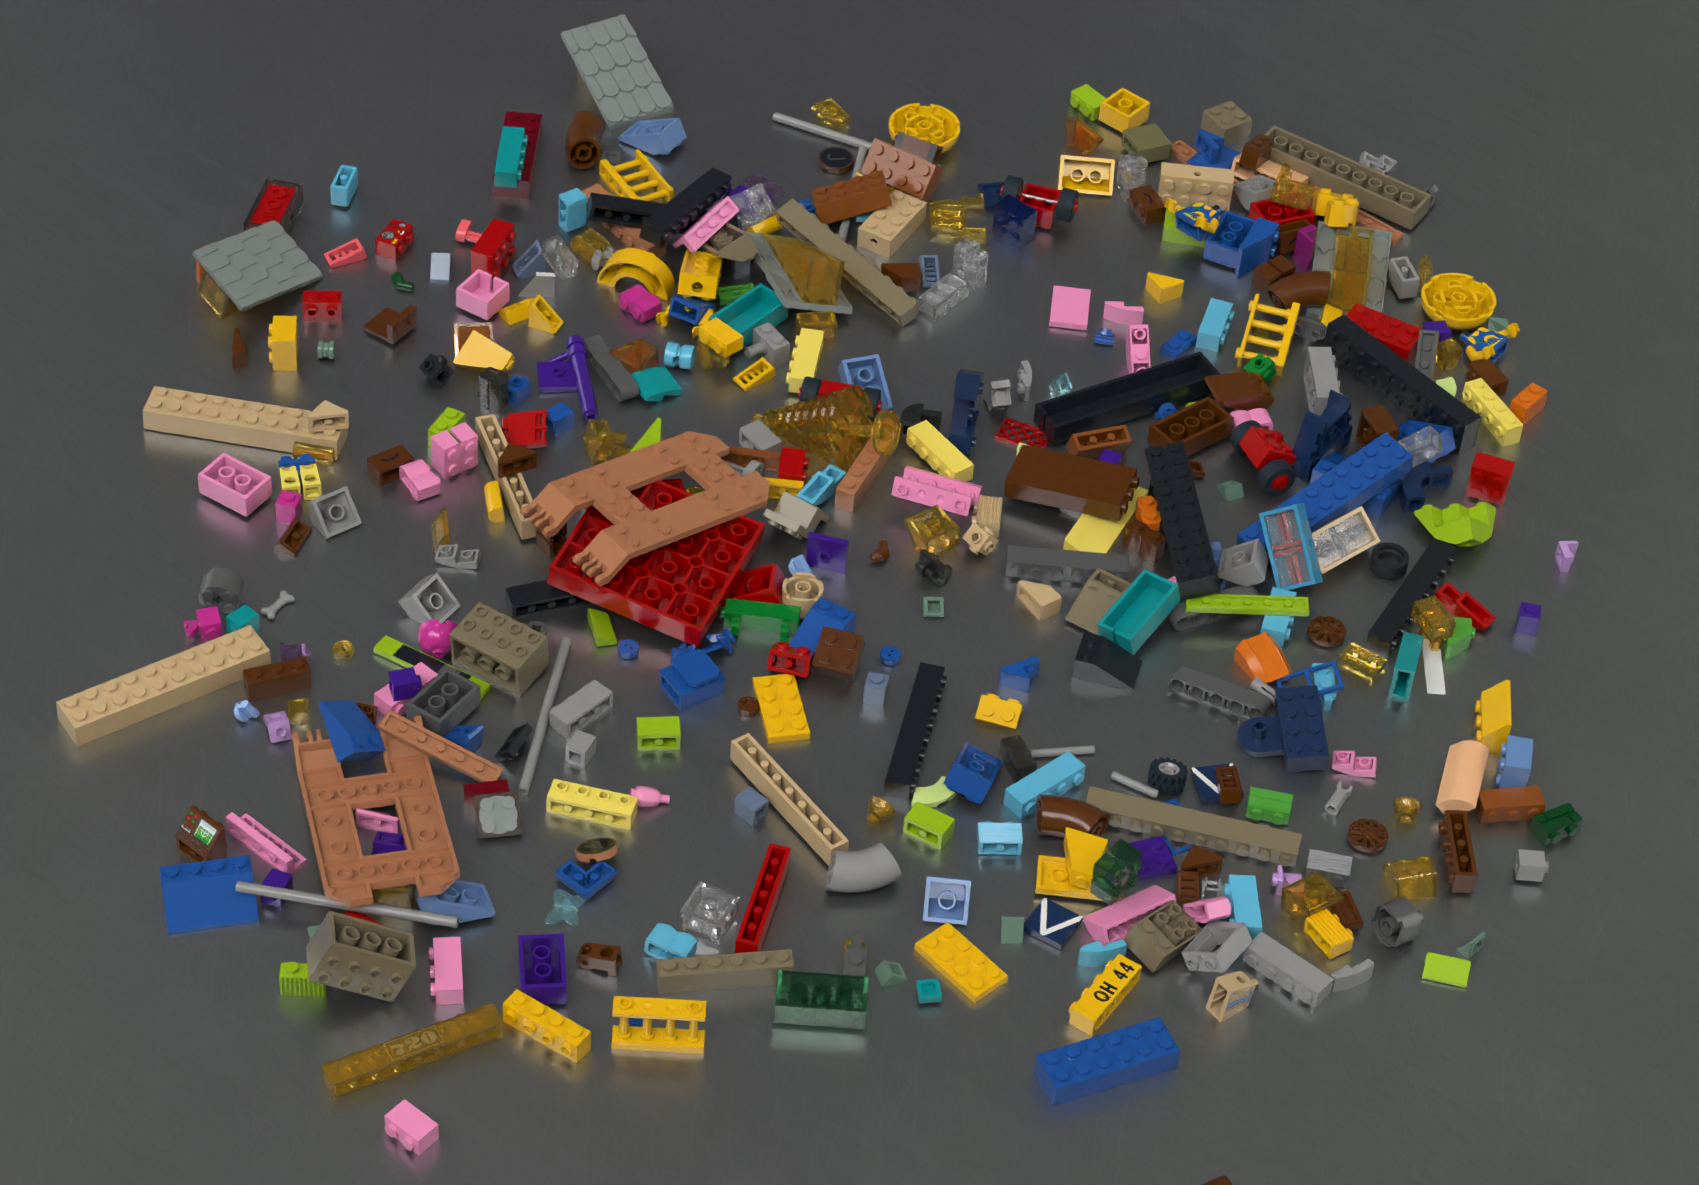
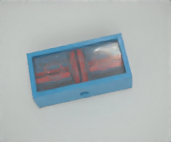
(1291, 547)

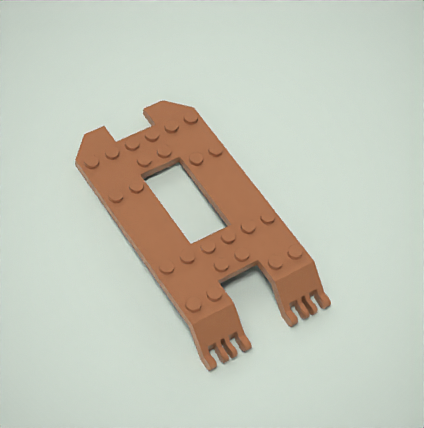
(636, 526)
(329, 806)

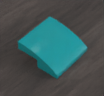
(656, 383)

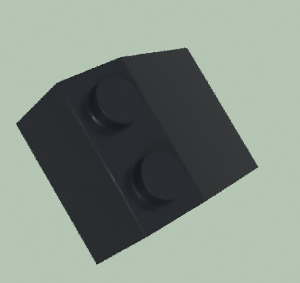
(1105, 663)

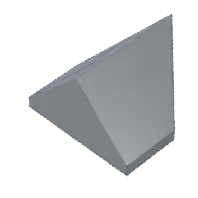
(542, 283)

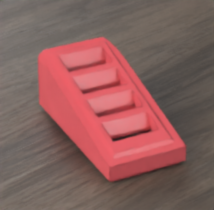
(350, 253)

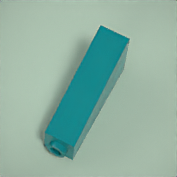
(1406, 666)

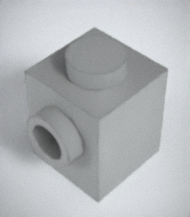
(580, 748)
(1530, 865)

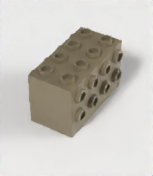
(499, 649)
(360, 956)

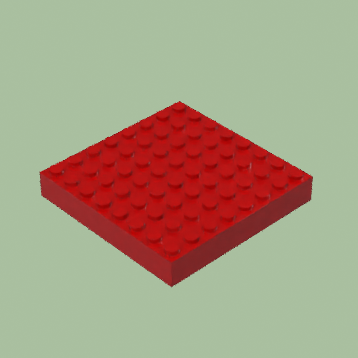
(671, 587)

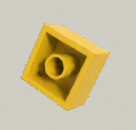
(1124, 110)
(283, 343)

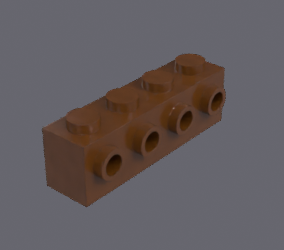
(1458, 851)

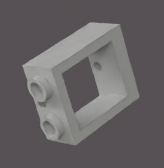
(1233, 943)

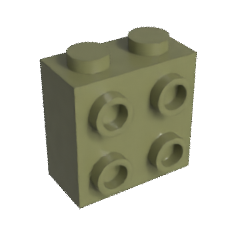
(1147, 142)

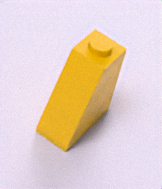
(482, 353)
(1080, 854)

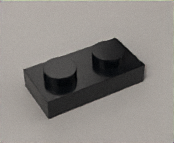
(516, 739)

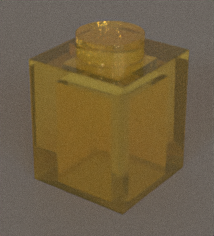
(1448, 354)

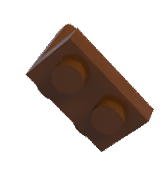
(391, 324)

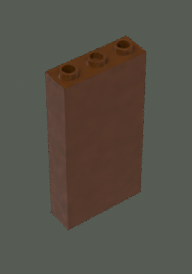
(1071, 482)

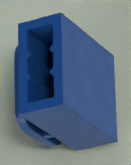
(692, 679)

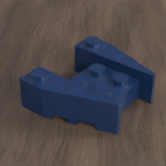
(964, 416)
(1321, 434)

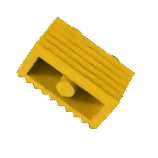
(721, 337)
(1328, 933)

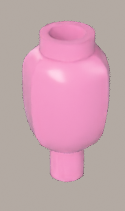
(649, 796)

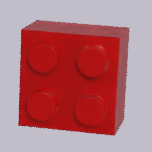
(1490, 478)

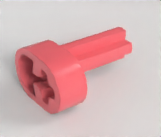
(464, 232)

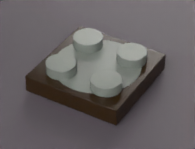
(498, 815)

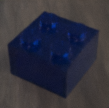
(1014, 221)

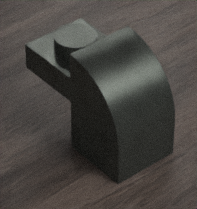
(915, 414)

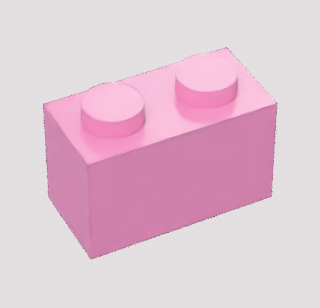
(411, 1127)

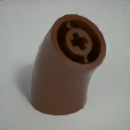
(584, 139)
(1306, 288)
(1058, 812)

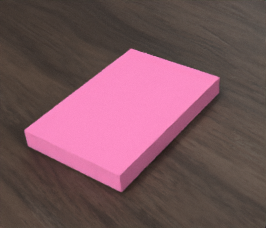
(1070, 308)

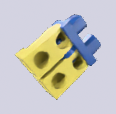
(298, 471)

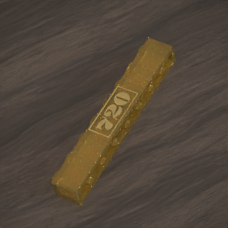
(412, 1051)

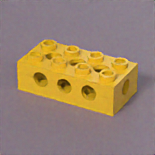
(700, 275)

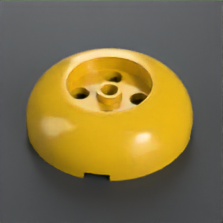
(927, 123)
(1458, 301)

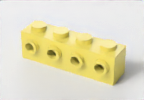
(805, 357)
(1493, 412)
(939, 452)
(592, 804)

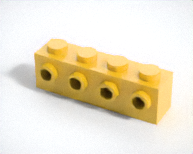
(546, 1026)

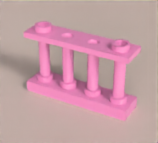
(936, 489)

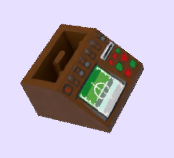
(201, 837)

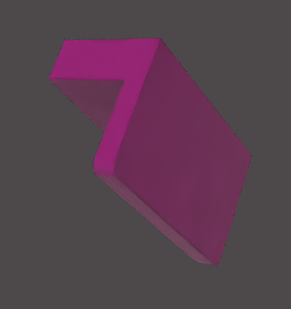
(1304, 246)

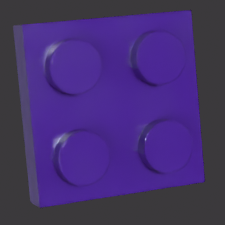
(1155, 858)

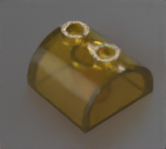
(1411, 878)

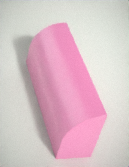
(1116, 920)

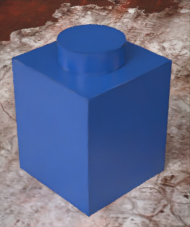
(560, 418)

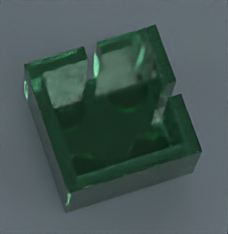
(1116, 874)

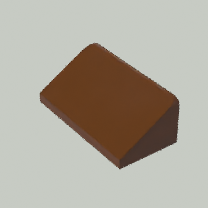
(293, 537)

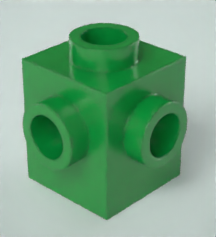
(1261, 365)

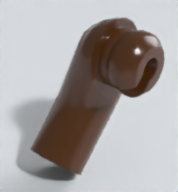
(881, 553)

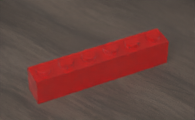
(763, 899)

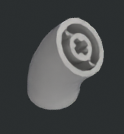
(861, 870)

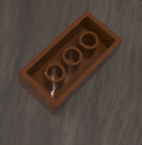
(1195, 425)

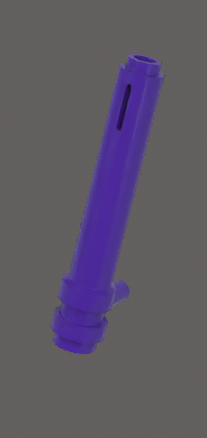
(578, 356)

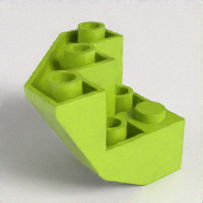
(1459, 524)

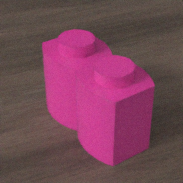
(640, 303)

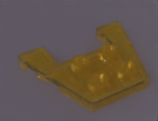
(949, 218)

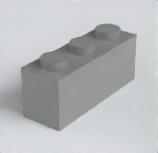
(580, 708)

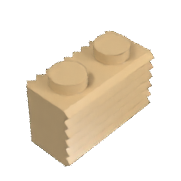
(988, 512)

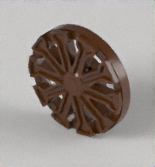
(1326, 631)
(1367, 835)

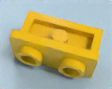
(999, 711)

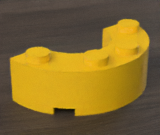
(1337, 208)
(641, 266)

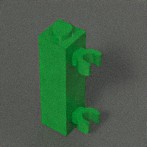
(760, 617)

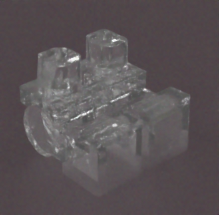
(1130, 174)
(760, 202)
(970, 263)

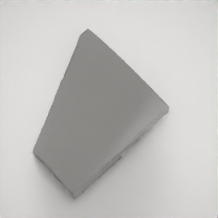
(1380, 164)

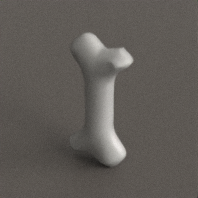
(284, 599)

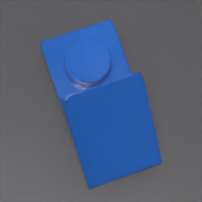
(1209, 145)
(1019, 674)
(466, 736)

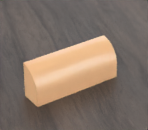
(1268, 169)
(1462, 776)

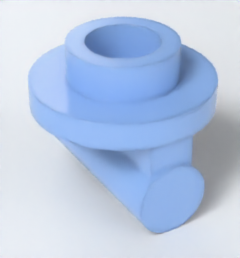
(799, 564)
(244, 710)

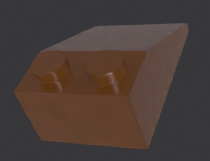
(1240, 390)

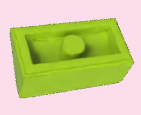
(601, 628)
(1446, 969)

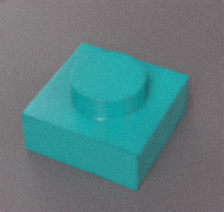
(928, 991)

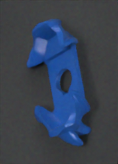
(717, 641)

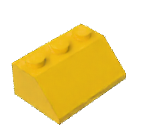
(1086, 174)
(1494, 716)

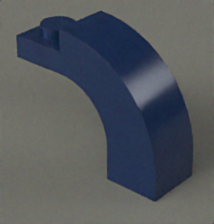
(1420, 478)

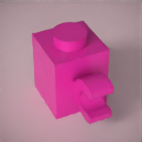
(207, 624)

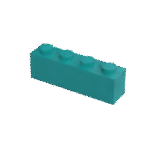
(510, 157)

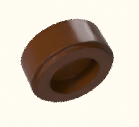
(748, 706)

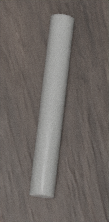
(1052, 752)

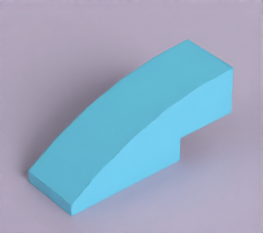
(822, 485)

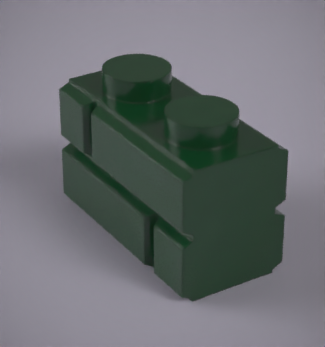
(1556, 824)

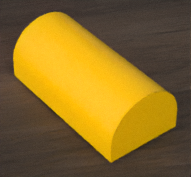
(766, 226)
(778, 486)
(494, 502)

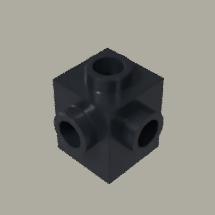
(432, 369)

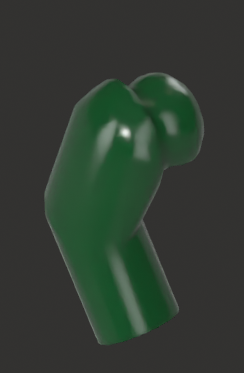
(399, 282)

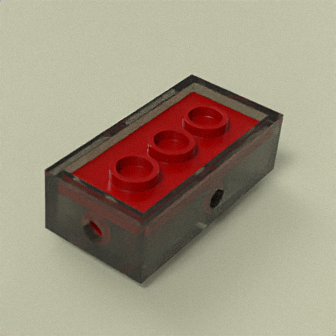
(277, 202)

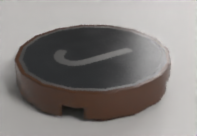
(836, 160)

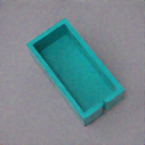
(752, 310)
(1139, 611)

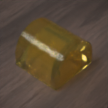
(298, 711)

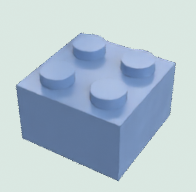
(1515, 762)

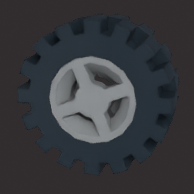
(1167, 775)

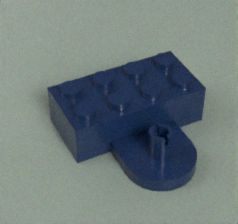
(1294, 731)

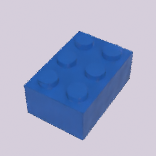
(1225, 242)

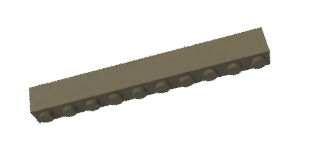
(856, 269)
(1197, 827)

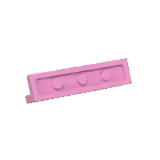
(707, 225)
(264, 847)

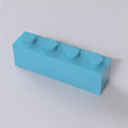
(1050, 779)

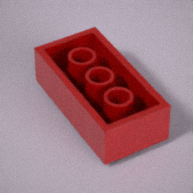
(1392, 332)

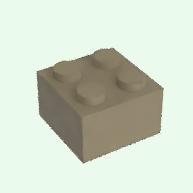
(1227, 122)

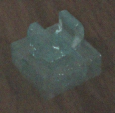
(1060, 385)

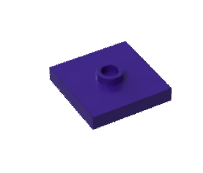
(556, 377)
(827, 553)

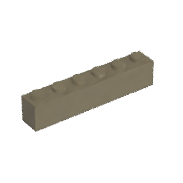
(721, 971)

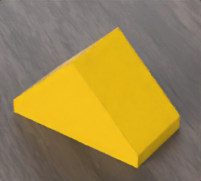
(1164, 287)
(543, 316)

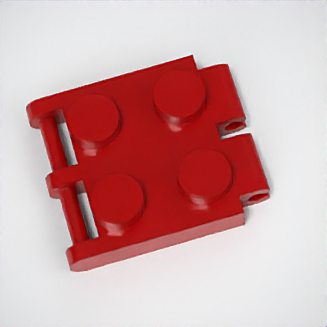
(526, 428)

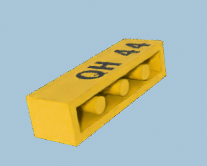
(1104, 994)

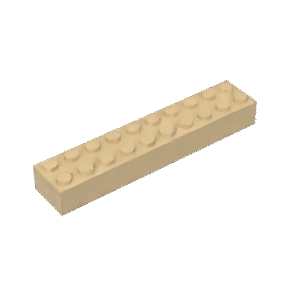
(234, 421)
(161, 685)

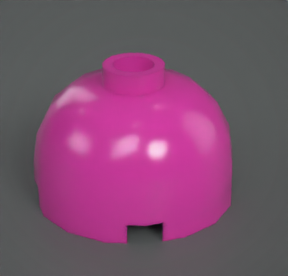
(434, 637)

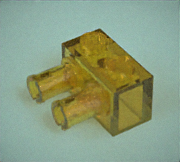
(601, 442)
(1433, 621)

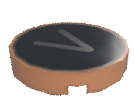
(597, 848)

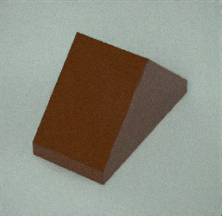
(516, 460)
(1203, 862)

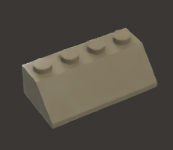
(731, 244)

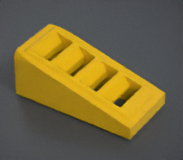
(756, 368)

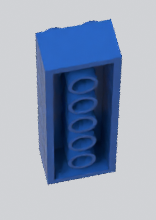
(1106, 1061)

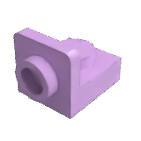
(1565, 554)
(278, 726)
(1282, 879)

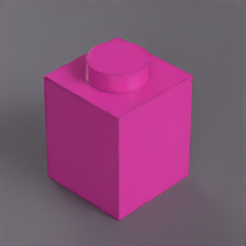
(288, 506)

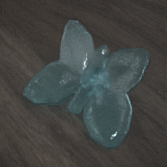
(565, 908)

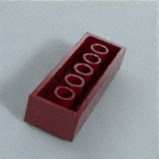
(533, 128)

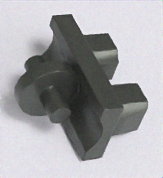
(933, 568)

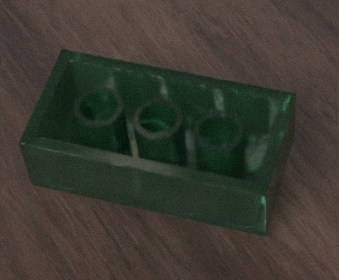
(821, 999)

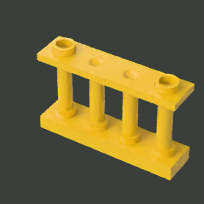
(619, 185)
(1285, 330)
(658, 1039)

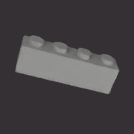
(1288, 969)

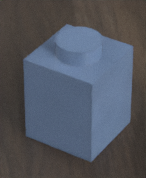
(876, 689)
(751, 806)

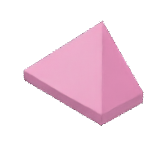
(377, 821)

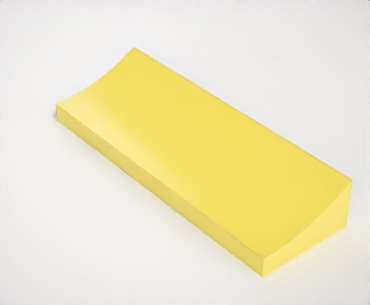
(1099, 533)

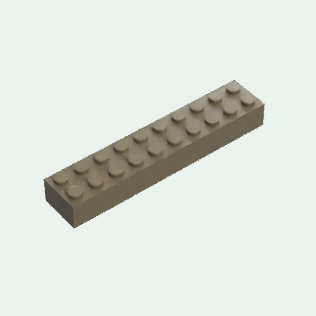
(1330, 170)

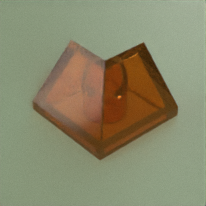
(1081, 135)
(637, 354)

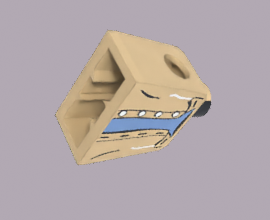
(1231, 995)

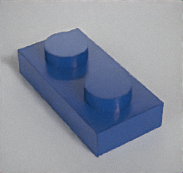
(1178, 344)

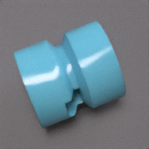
(678, 355)

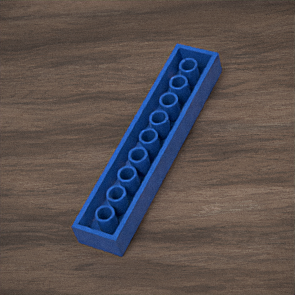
(1345, 486)

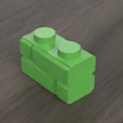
(1269, 806)

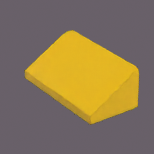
(516, 312)

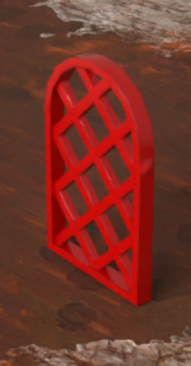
(1019, 424)

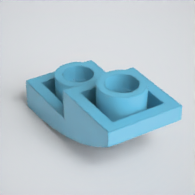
(1098, 955)

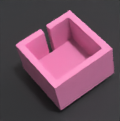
(477, 296)
(453, 457)

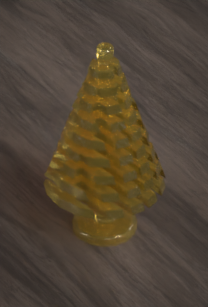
(835, 426)

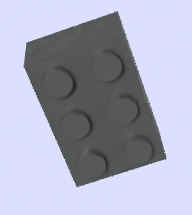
(444, 702)

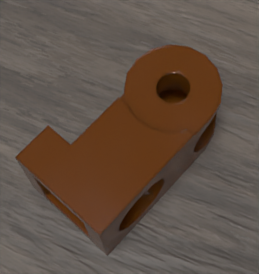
(600, 957)

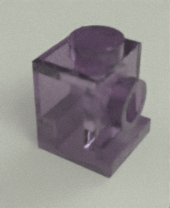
(294, 651)

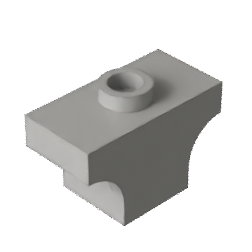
(997, 395)

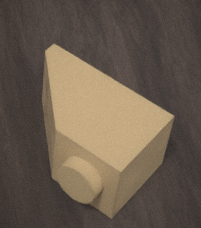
(1039, 599)

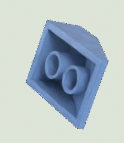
(655, 135)
(866, 372)
(461, 899)

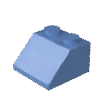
(946, 899)

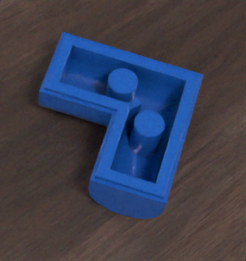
(586, 882)

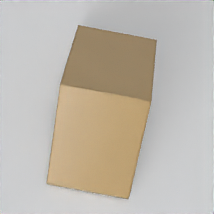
(328, 417)

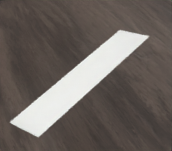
(1433, 670)

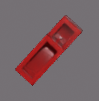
(1464, 606)

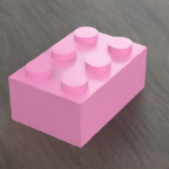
(235, 484)

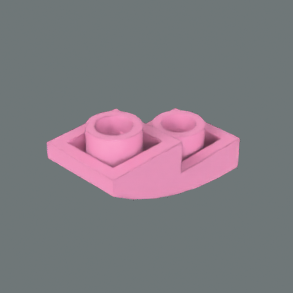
(1118, 313)
(1358, 766)

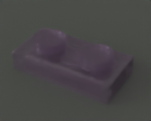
(771, 188)

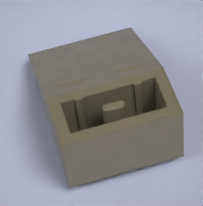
(1096, 599)
(1161, 935)

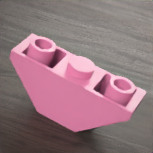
(1137, 348)

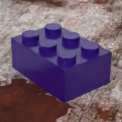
(543, 967)

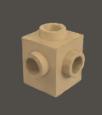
(980, 539)

